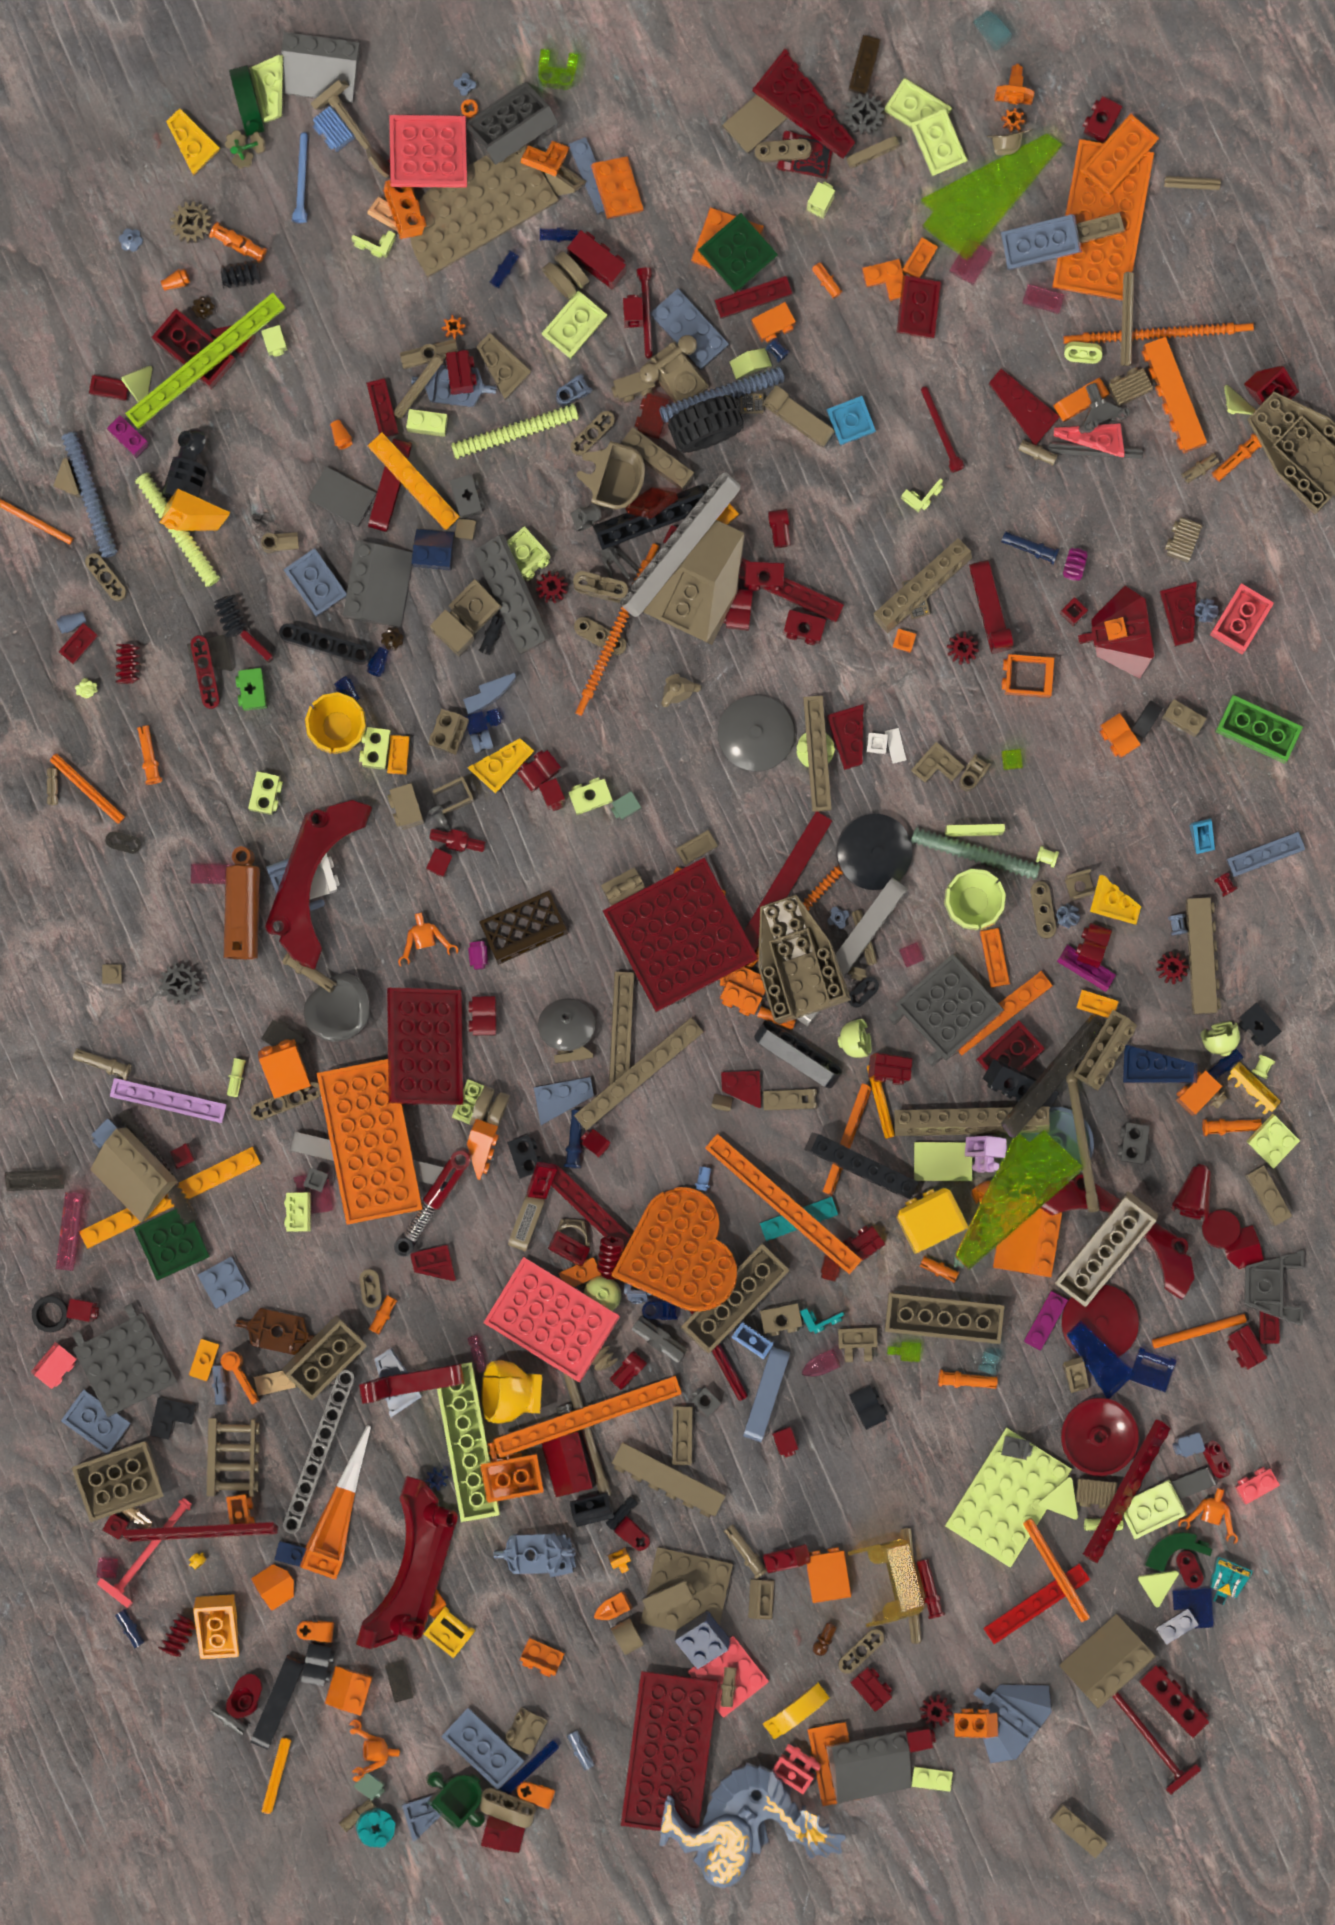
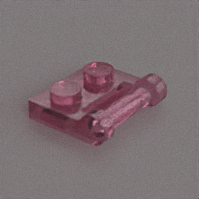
(320, 1200)

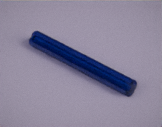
(530, 1767)

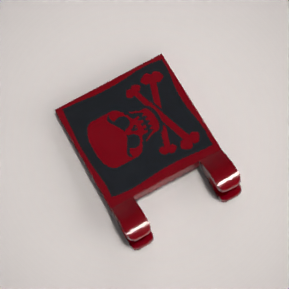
(815, 165)

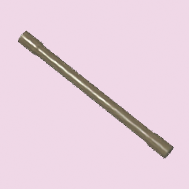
(1091, 1195)
(601, 1480)

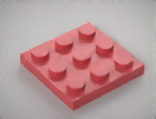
(747, 1679)

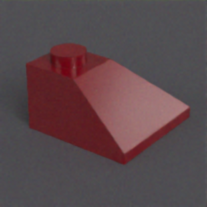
(1270, 380)
(502, 1835)

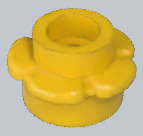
(197, 1560)

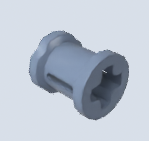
(1178, 924)

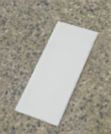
(895, 745)

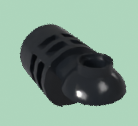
(184, 470)

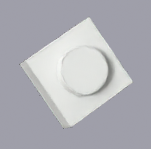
(877, 743)

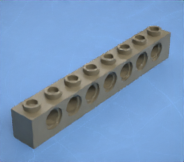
(963, 1121)

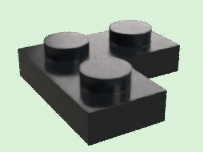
(167, 1412)

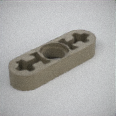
(873, 152)
(599, 420)
(101, 563)
(846, 1656)

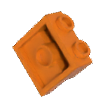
(743, 990)

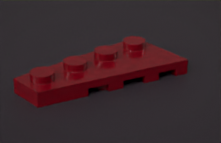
(1027, 410)

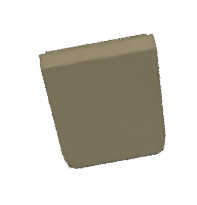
(465, 529)
(722, 1102)

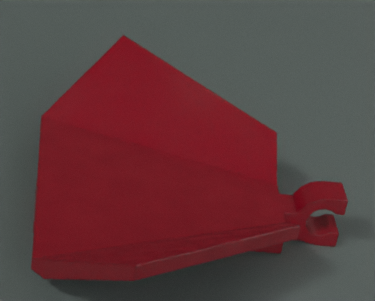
(1127, 653)

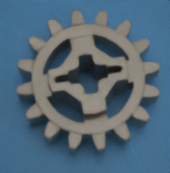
(184, 227)

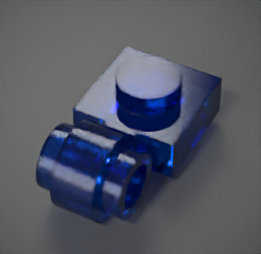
(478, 723)

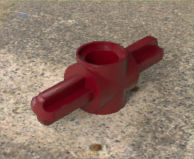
(457, 840)

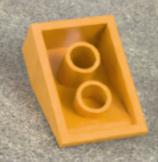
(191, 513)
(216, 1626)

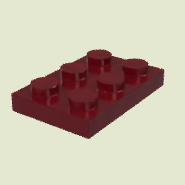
(918, 307)

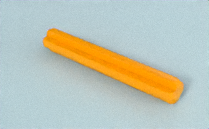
(882, 1108)
(276, 1775)

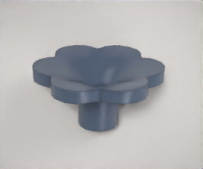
(132, 244)

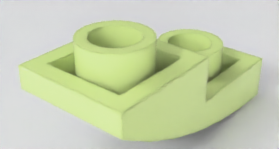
(470, 1094)

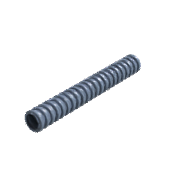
(747, 386)
(89, 494)

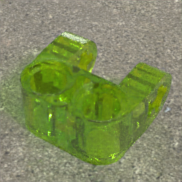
(557, 73)

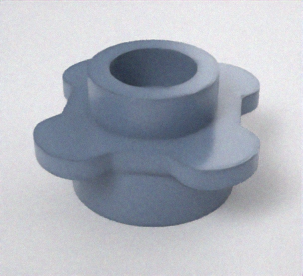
(464, 90)
(842, 914)

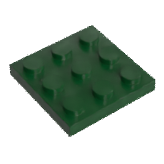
(737, 252)
(170, 1244)

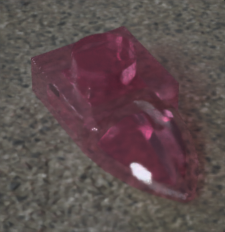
(822, 1364)

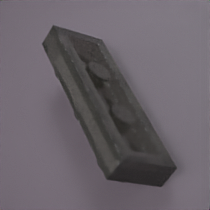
(34, 1180)

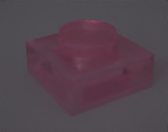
(911, 955)
(107, 1568)

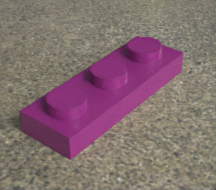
(1098, 976)
(1045, 1320)

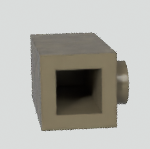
(630, 387)

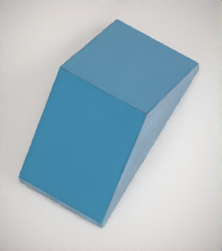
(1202, 836)

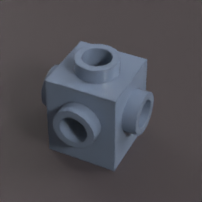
(635, 1295)

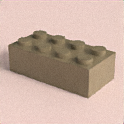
(324, 1357)

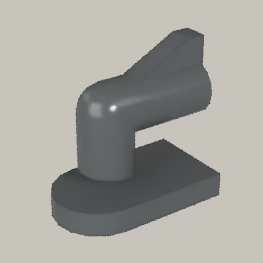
(440, 816)

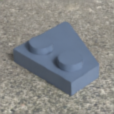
(419, 1816)

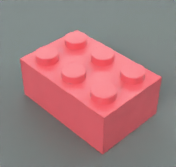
(1241, 619)

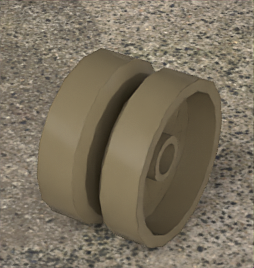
(565, 275)
(487, 1108)

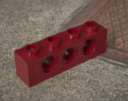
(1191, 1726)

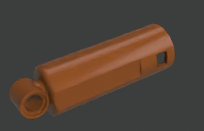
(242, 907)

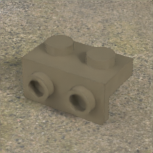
(525, 1731)

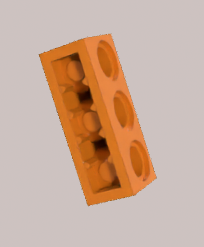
(404, 216)

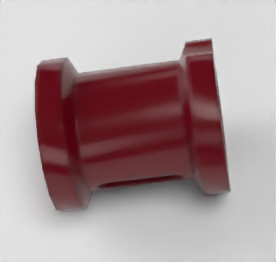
(1225, 884)

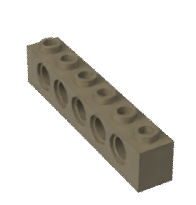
(922, 585)

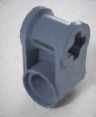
(576, 388)

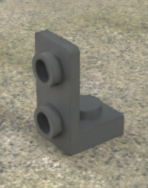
(1016, 1448)

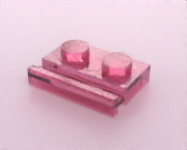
(970, 269)

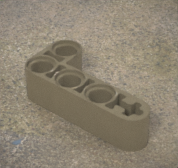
(798, 417)

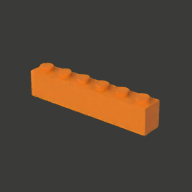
(1174, 395)

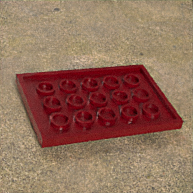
(425, 1046)

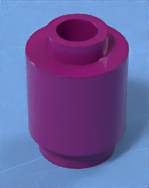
(478, 955)

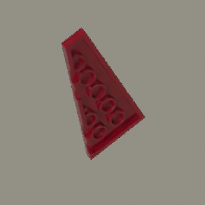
(798, 100)

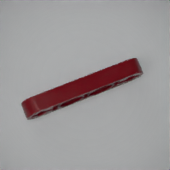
(208, 671)

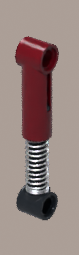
(433, 1200)

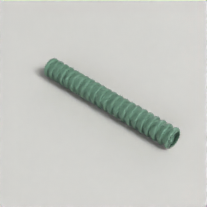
(975, 853)

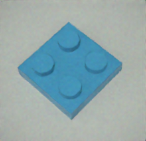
(851, 420)

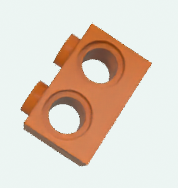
(976, 1724)

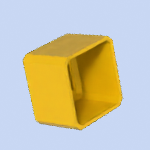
(930, 1219)

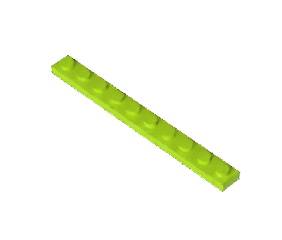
(205, 360)

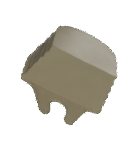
(616, 477)

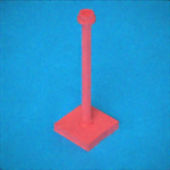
(117, 1590)

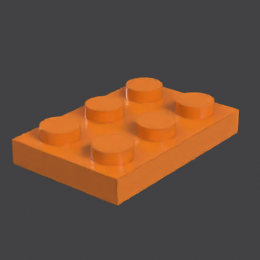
(617, 187)

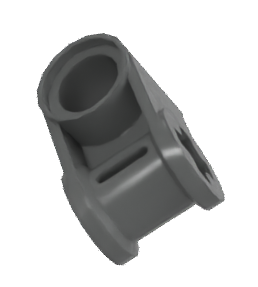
(585, 517)

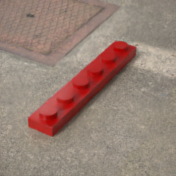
(1033, 1605)

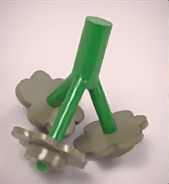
(238, 147)

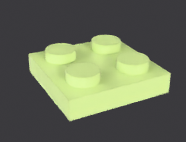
(1273, 1141)

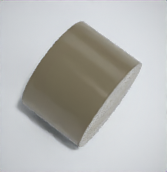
(627, 1636)

